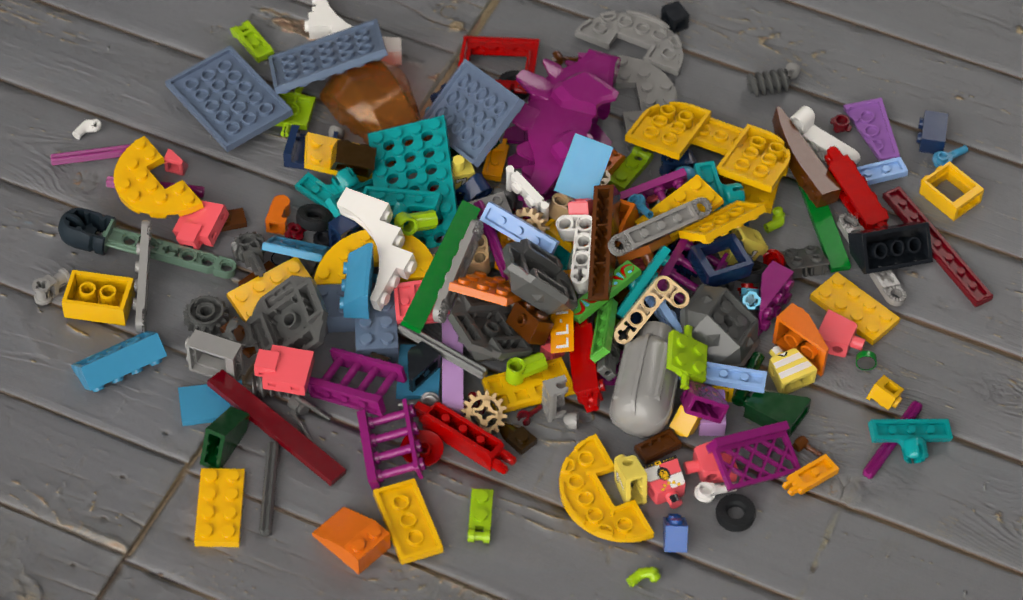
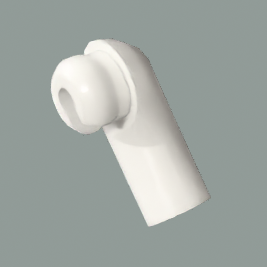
(87, 126)

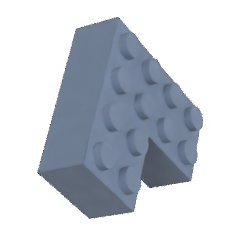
(371, 335)

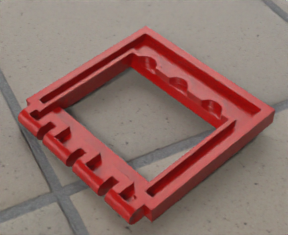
(503, 47)

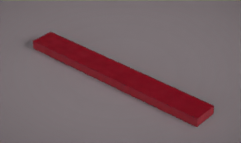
(941, 249)
(277, 427)

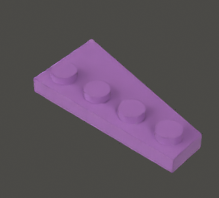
(874, 127)

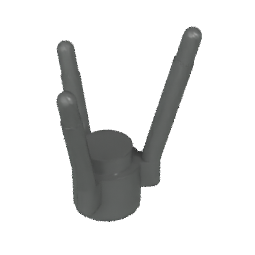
(301, 406)

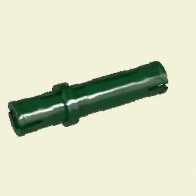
(754, 363)

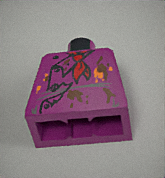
(704, 402)

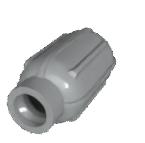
(643, 385)

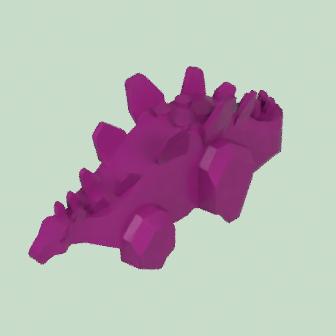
(557, 109)

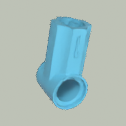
(750, 298)

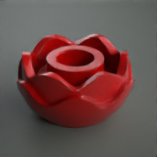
(775, 255)

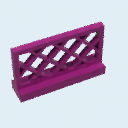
(745, 440)

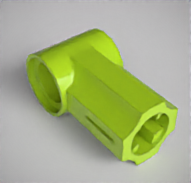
(417, 221)
(519, 368)

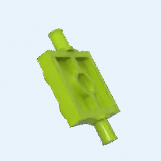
(302, 110)
(686, 357)

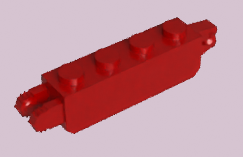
(855, 191)
(585, 378)
(465, 436)

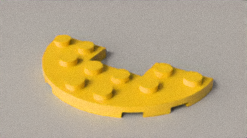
(143, 192)
(331, 266)
(589, 502)

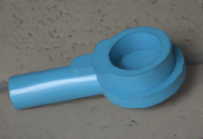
(942, 157)
(639, 200)

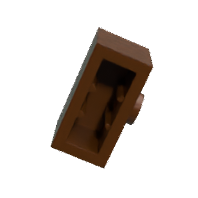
(530, 323)

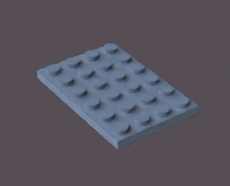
(327, 56)
(229, 98)
(475, 111)

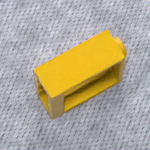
(972, 191)

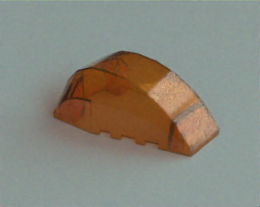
(371, 99)

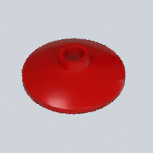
(431, 445)

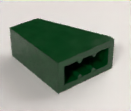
(774, 407)
(223, 437)

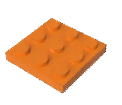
(485, 288)

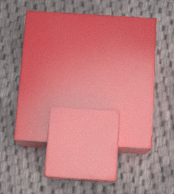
(201, 226)
(403, 297)
(285, 369)

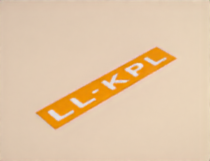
(563, 330)

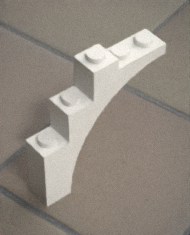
(324, 21)
(394, 262)

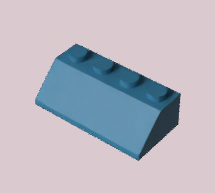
(119, 360)

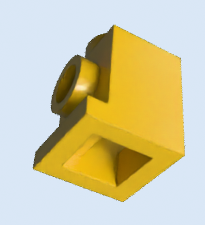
(886, 393)

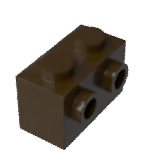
(356, 156)

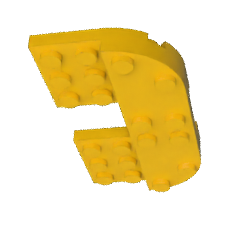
(749, 154)

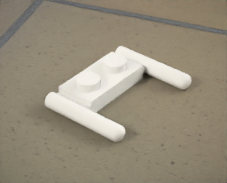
(518, 184)

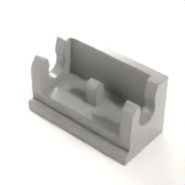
(553, 396)

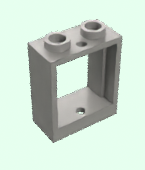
(215, 346)

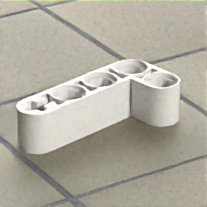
(817, 138)
(580, 253)

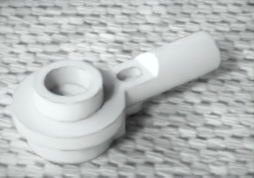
(706, 491)

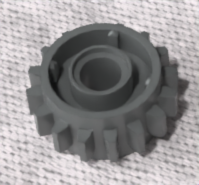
(206, 314)

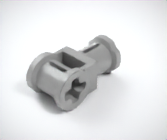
(49, 286)

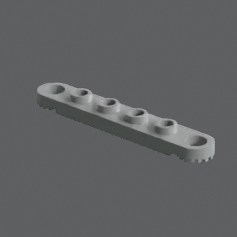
(659, 226)
(459, 268)
(884, 280)
(141, 284)

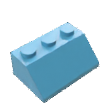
(358, 283)

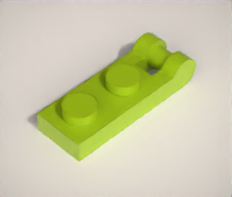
(252, 41)
(631, 168)
(480, 515)

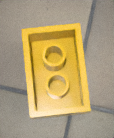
(98, 297)

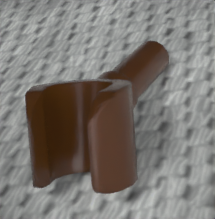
(559, 59)
(802, 442)

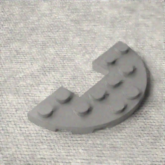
(639, 29)
(650, 84)

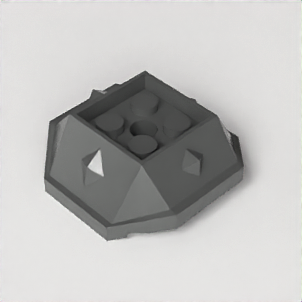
(538, 277)
(290, 316)
(721, 324)
(485, 331)

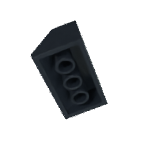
(891, 247)

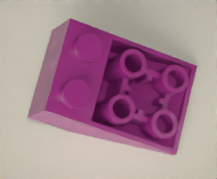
(774, 293)

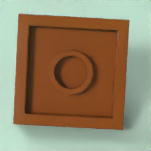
(645, 252)

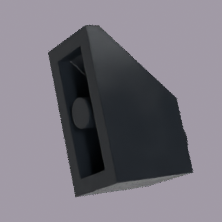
(422, 363)

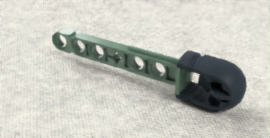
(80, 225)

